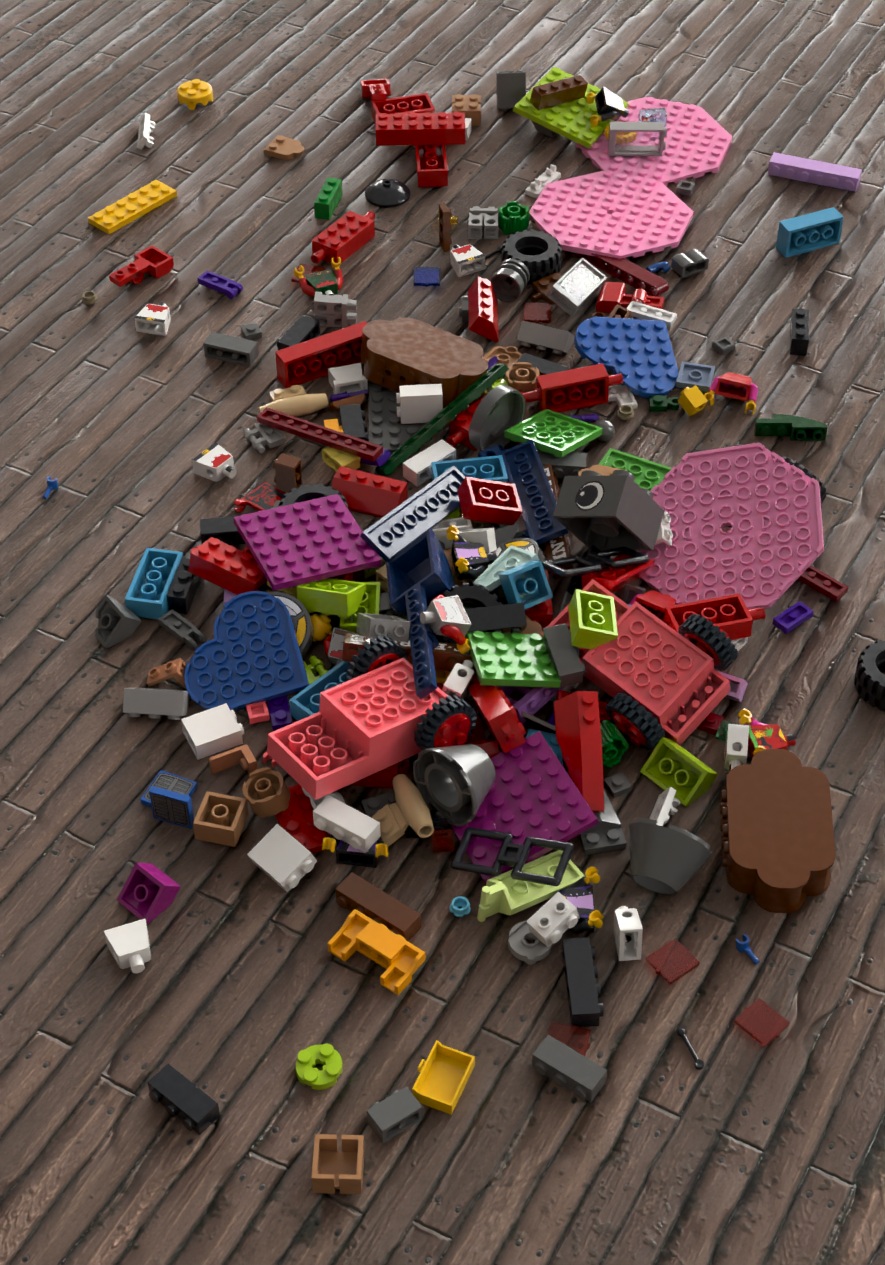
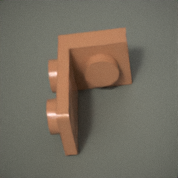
(171, 669)
(239, 755)

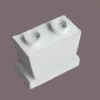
(347, 378)

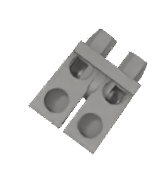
(484, 218)
(333, 310)

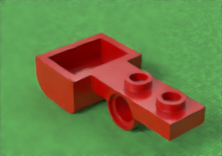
(375, 89)
(149, 260)
(614, 293)

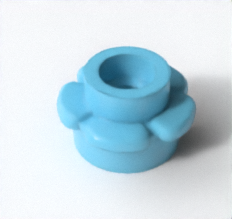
(460, 902)

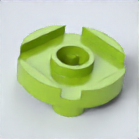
(314, 1055)

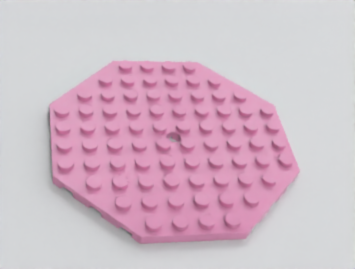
(692, 145)
(611, 214)
(771, 517)

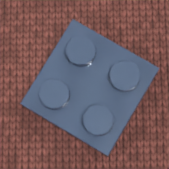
(695, 374)

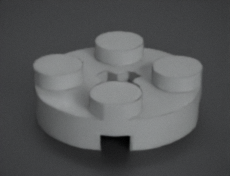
(523, 951)

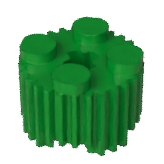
(513, 217)
(612, 743)

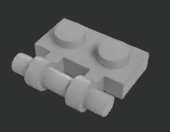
(269, 436)

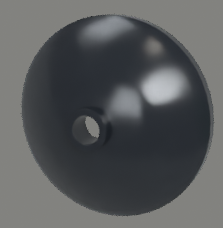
(387, 193)

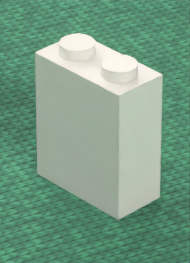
(419, 402)
(212, 731)
(282, 858)

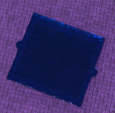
(427, 276)

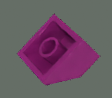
(148, 891)

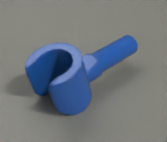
(51, 485)
(744, 947)

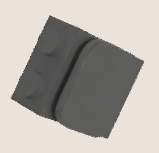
(510, 88)

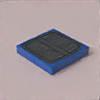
(172, 783)
(171, 807)

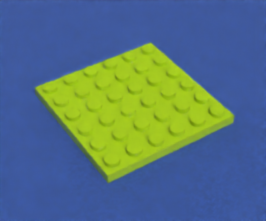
(569, 118)

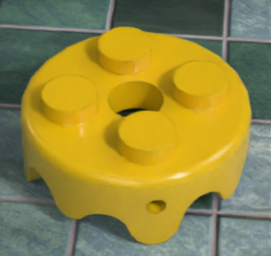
(194, 92)

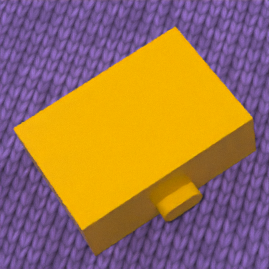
(443, 1077)

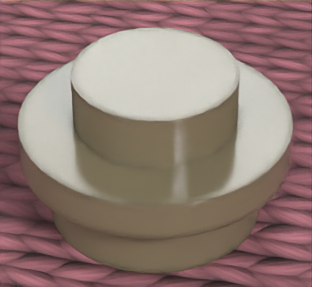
(89, 298)
(625, 412)

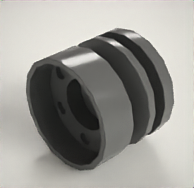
(510, 280)

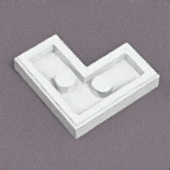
(622, 396)

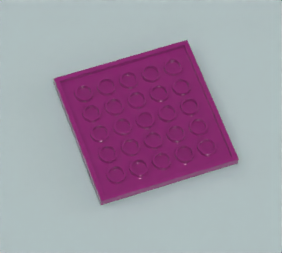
(306, 542)
(528, 800)

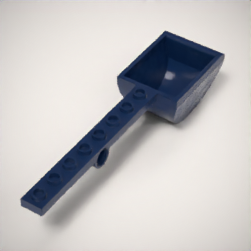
(414, 579)

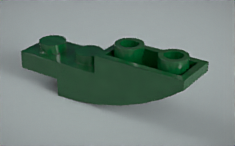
(789, 425)

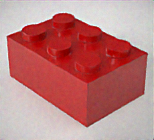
(489, 501)

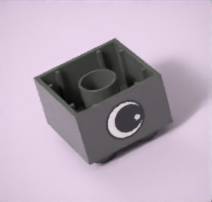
(609, 511)

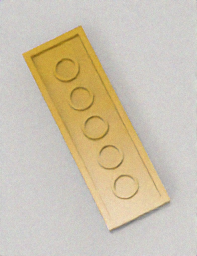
(132, 206)

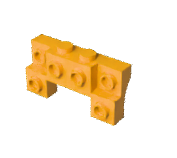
(379, 945)

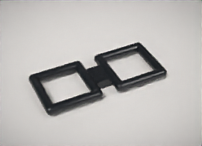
(595, 562)
(512, 855)

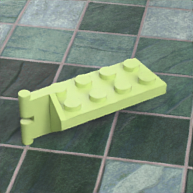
(511, 896)

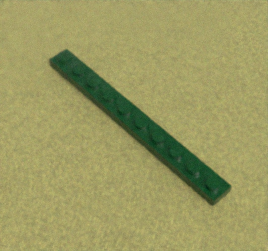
(442, 418)

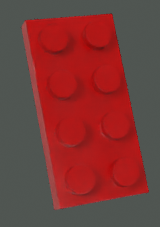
(299, 821)

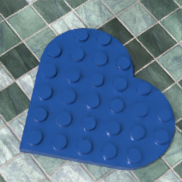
(634, 349)
(250, 656)

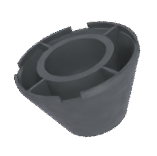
(454, 780)
(663, 856)

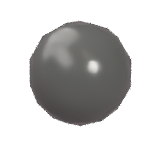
(608, 430)

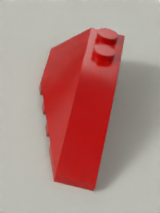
(581, 744)

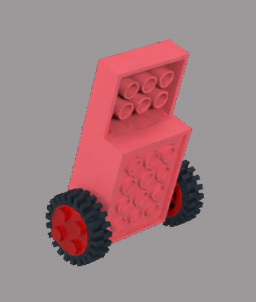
(657, 676)
(369, 723)

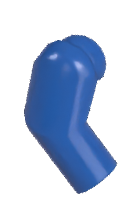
(658, 266)

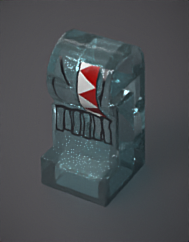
(653, 115)

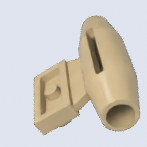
(295, 401)
(408, 810)

